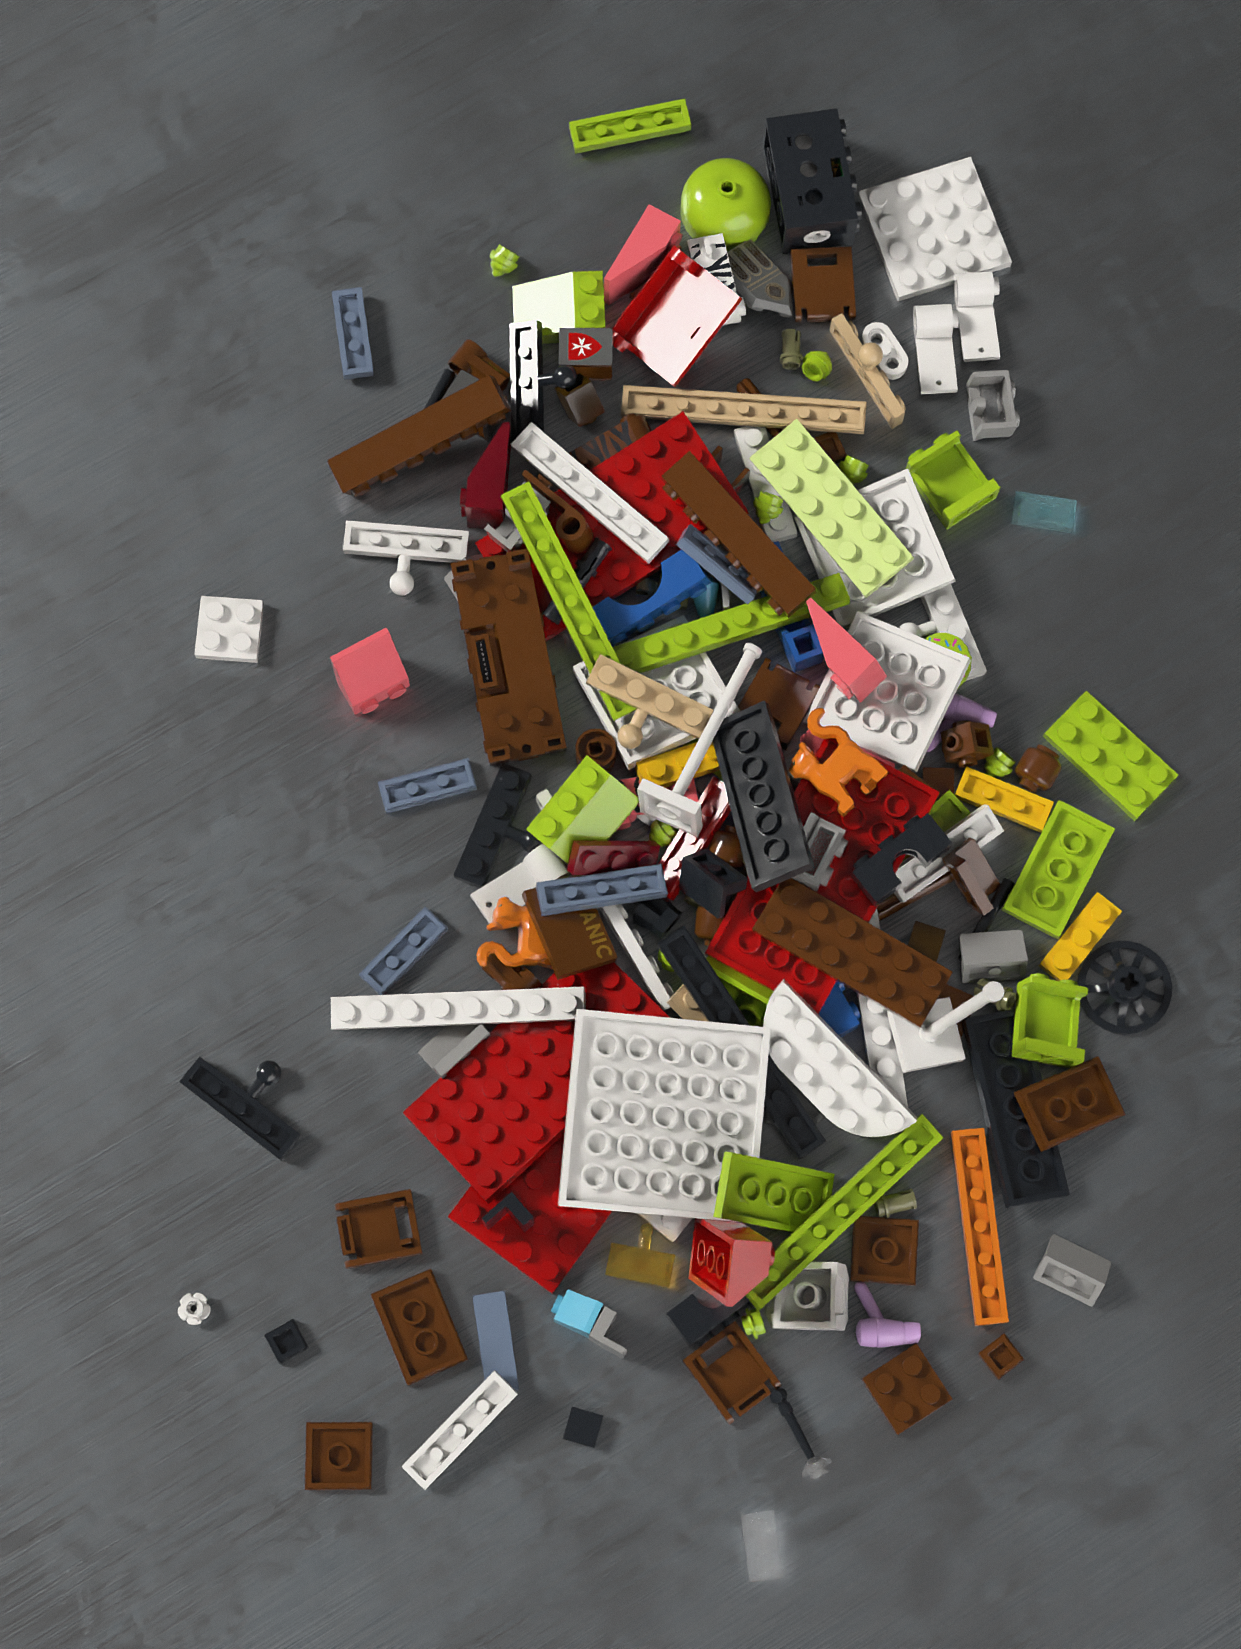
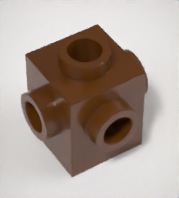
(966, 743)

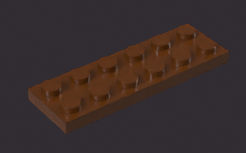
(852, 951)

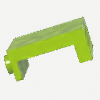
(950, 479)
(1048, 1021)

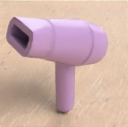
(962, 709)
(879, 1331)

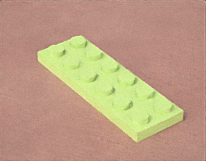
(831, 508)

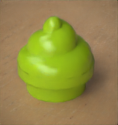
(503, 261)
(816, 365)
(854, 469)
(767, 507)
(999, 764)
(662, 833)

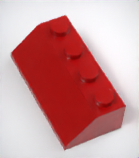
(728, 1259)

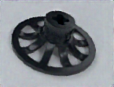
(1126, 987)

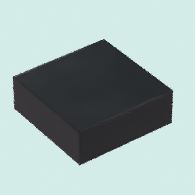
(286, 1341)
(583, 1427)

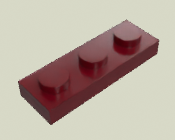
(608, 856)

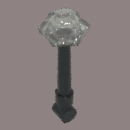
(816, 1465)

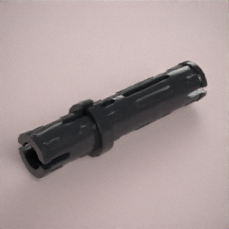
(584, 571)

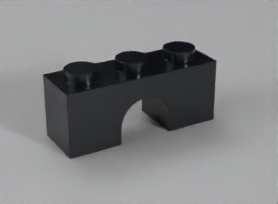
(920, 839)
(696, 1321)

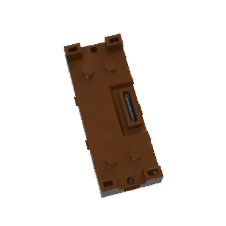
(508, 657)

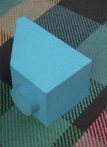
(577, 1312)

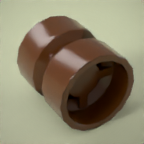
(598, 746)

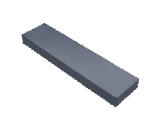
(601, 889)

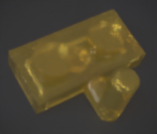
(640, 1262)

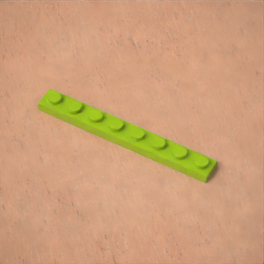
(562, 584)
(723, 628)
(845, 1207)

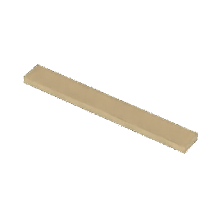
(745, 409)

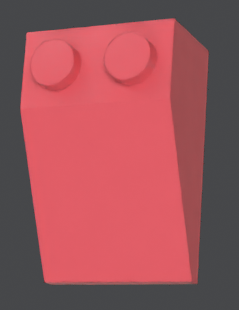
(642, 253)
(852, 665)
(370, 672)

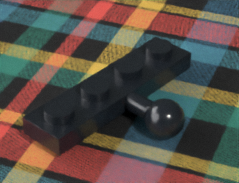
(528, 376)
(495, 826)
(241, 1106)

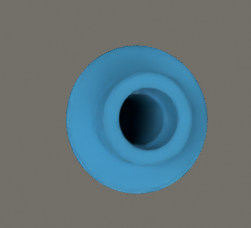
(706, 602)

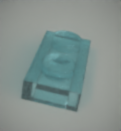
(1043, 512)

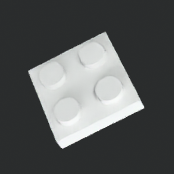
(229, 629)

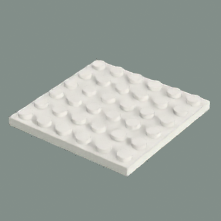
(658, 1110)

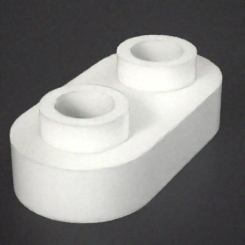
(891, 349)

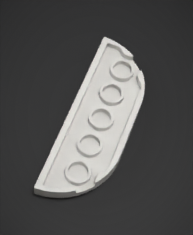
(830, 1070)

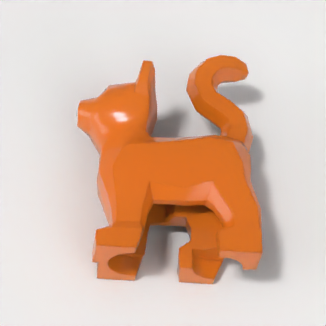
(844, 764)
(530, 948)

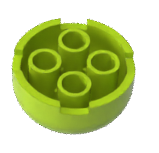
(736, 212)

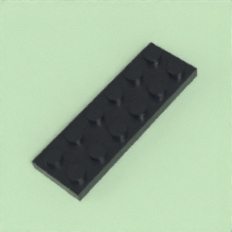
(761, 797)
(1022, 1169)

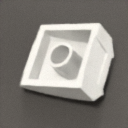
(812, 1299)

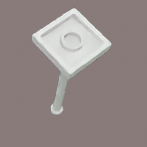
(672, 806)
(938, 1038)

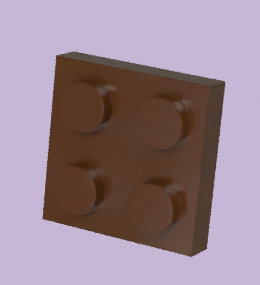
(906, 1389)

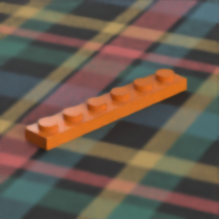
(979, 1227)

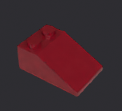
(482, 498)

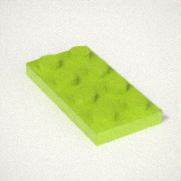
(1110, 755)
(1058, 869)
(769, 1192)

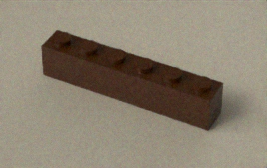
(420, 435)
(738, 534)

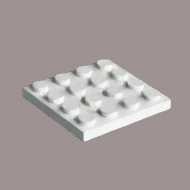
(933, 228)
(903, 512)
(690, 677)
(908, 705)

